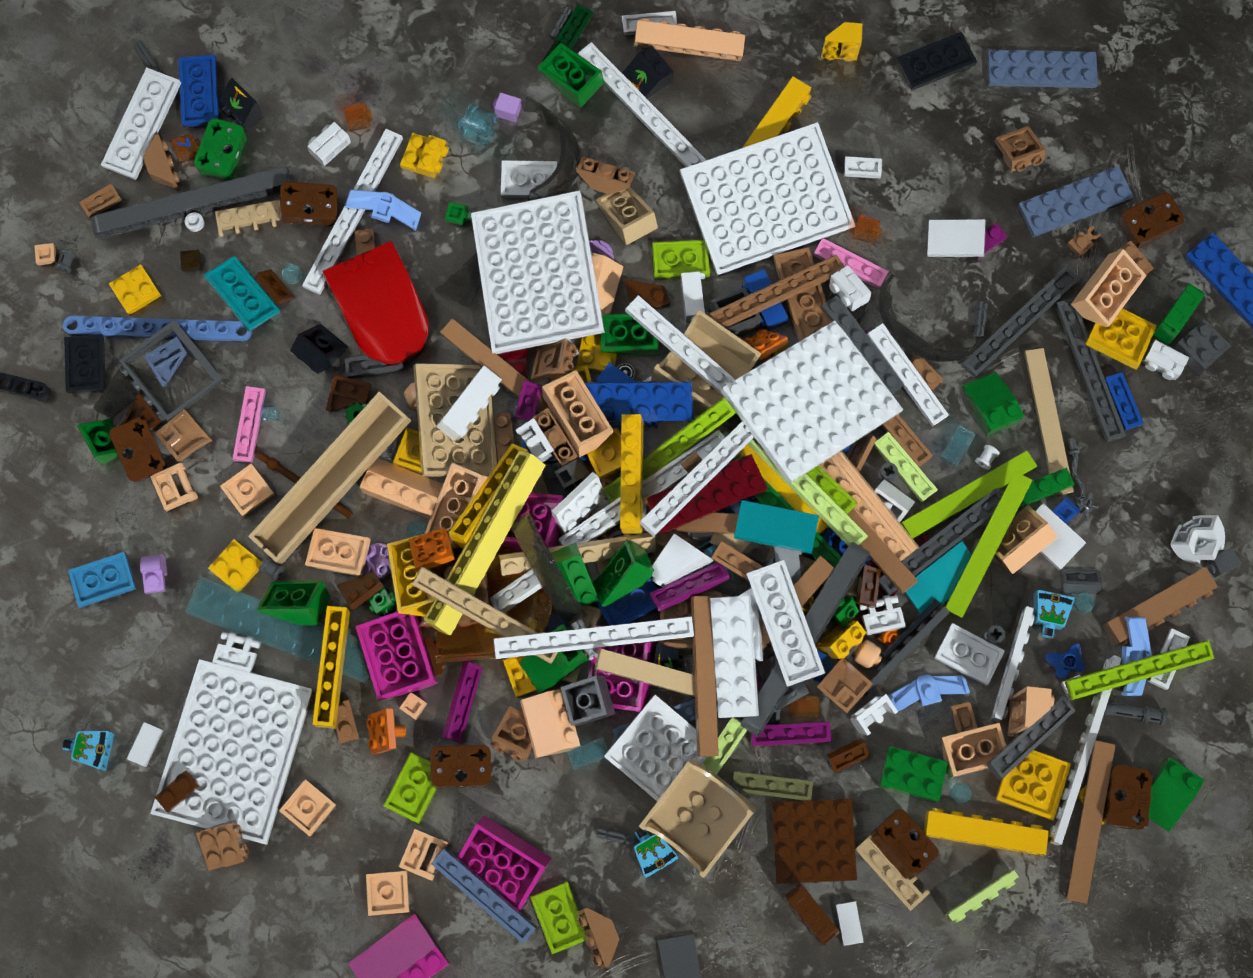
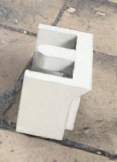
(535, 440)
(872, 712)

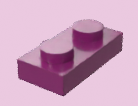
(993, 236)
(528, 401)

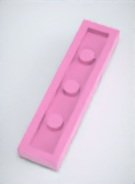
(863, 269)
(249, 424)

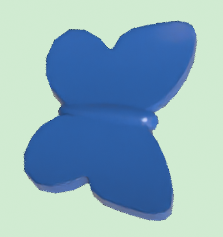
(1066, 662)

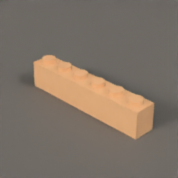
(689, 40)

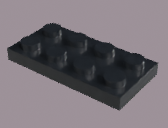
(936, 61)

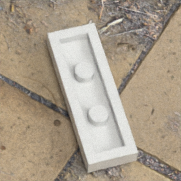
(629, 21)
(516, 592)
(1173, 641)

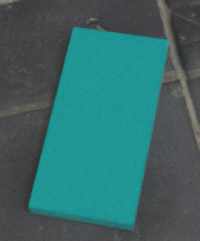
(241, 293)
(776, 526)
(939, 578)

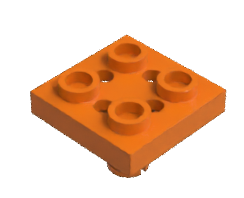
(766, 343)
(431, 553)
(383, 731)

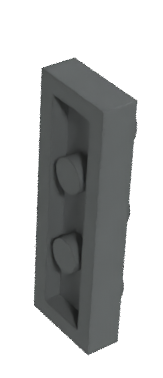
(364, 366)

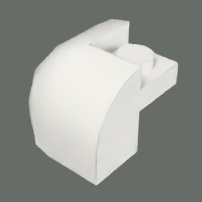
(1199, 539)

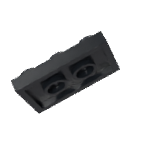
(85, 363)

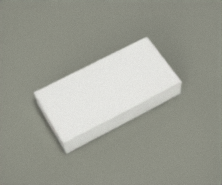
(145, 744)
(849, 923)

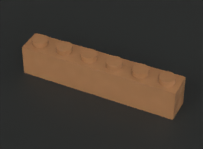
(1163, 604)

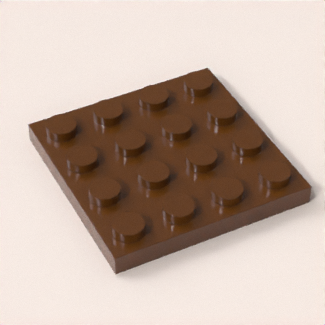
(814, 841)

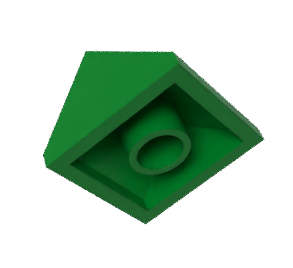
(98, 439)

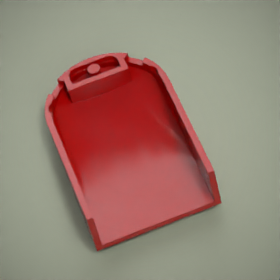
(379, 304)

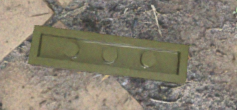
(773, 785)

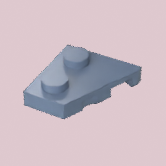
(166, 360)

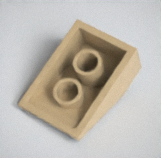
(627, 214)

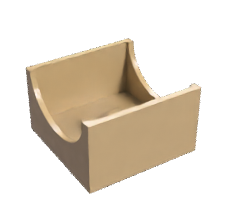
(721, 346)
(699, 815)

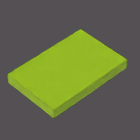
(679, 257)
(412, 789)
(558, 917)

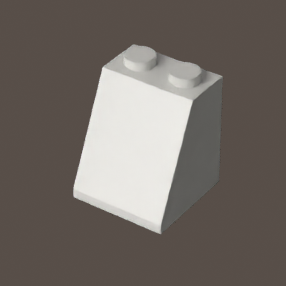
(678, 561)

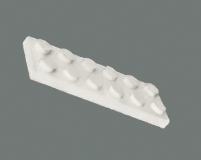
(140, 123)
(785, 623)
(734, 656)

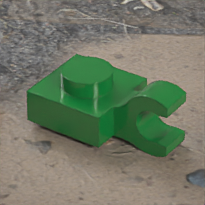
(458, 214)

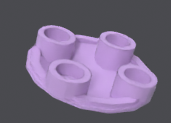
(377, 560)

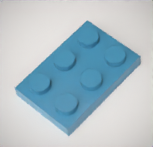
(102, 579)

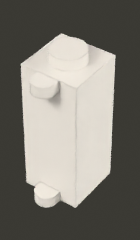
(692, 294)

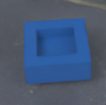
(1066, 510)

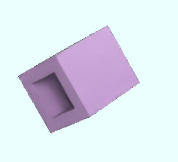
(507, 107)

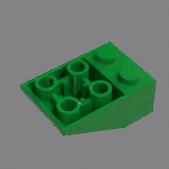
(547, 675)

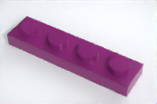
(689, 586)
(462, 702)
(793, 734)

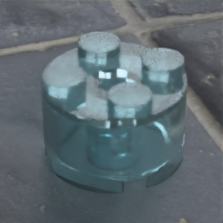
(477, 125)

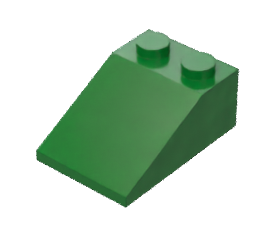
(571, 74)
(627, 337)
(993, 403)
(623, 573)
(295, 601)
(1172, 793)

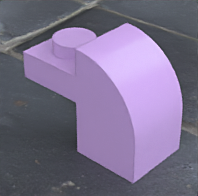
(153, 571)

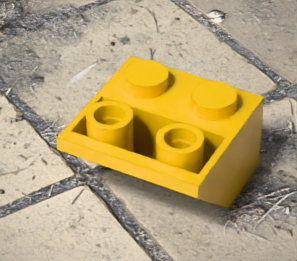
(843, 42)

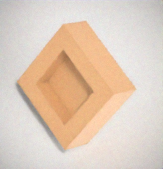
(45, 254)
(413, 706)

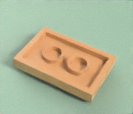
(338, 552)

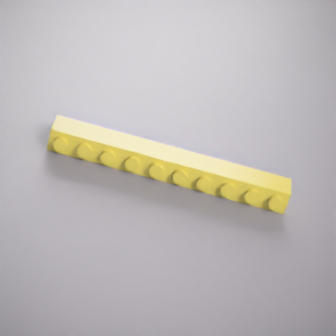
(488, 536)

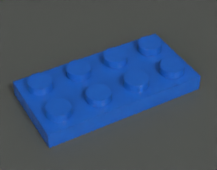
(198, 90)

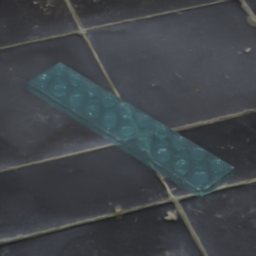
(240, 615)

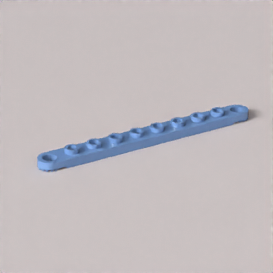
(146, 327)

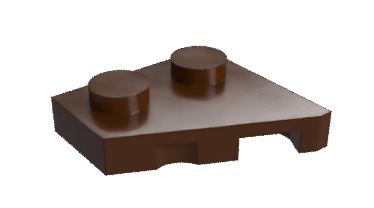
(653, 294)
(347, 392)
(142, 410)
(360, 589)

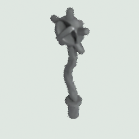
(1083, 502)

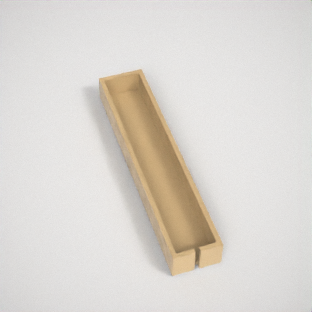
(329, 478)

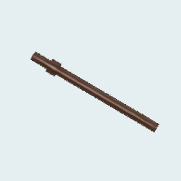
(273, 464)

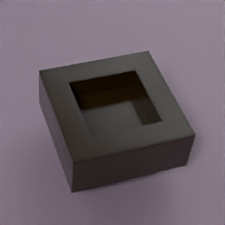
(190, 260)

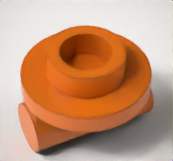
(888, 637)

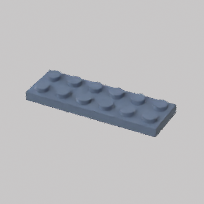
(1042, 68)
(1075, 201)

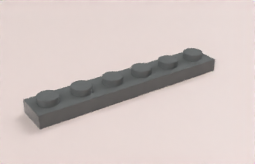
(840, 314)
(910, 643)
(1030, 738)

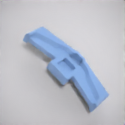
(384, 206)
(1138, 649)
(928, 690)

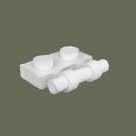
(885, 620)
(234, 657)

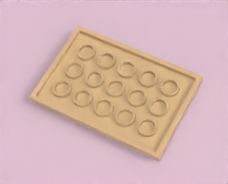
(436, 391)

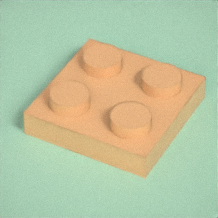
(247, 490)
(307, 808)
(387, 893)

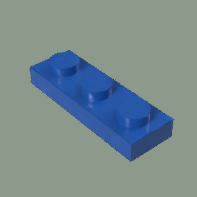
(1124, 401)

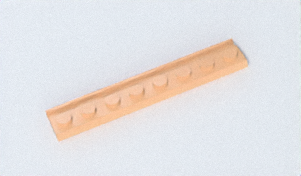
(870, 506)

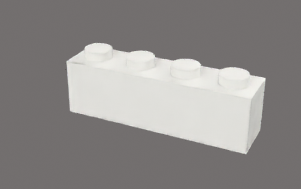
(468, 403)

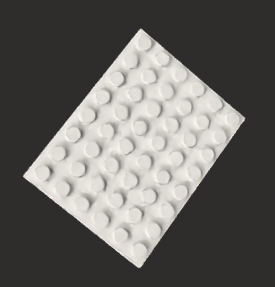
(767, 198)
(537, 272)
(811, 401)
(238, 747)

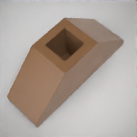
(160, 164)
(603, 176)
(556, 437)
(599, 936)

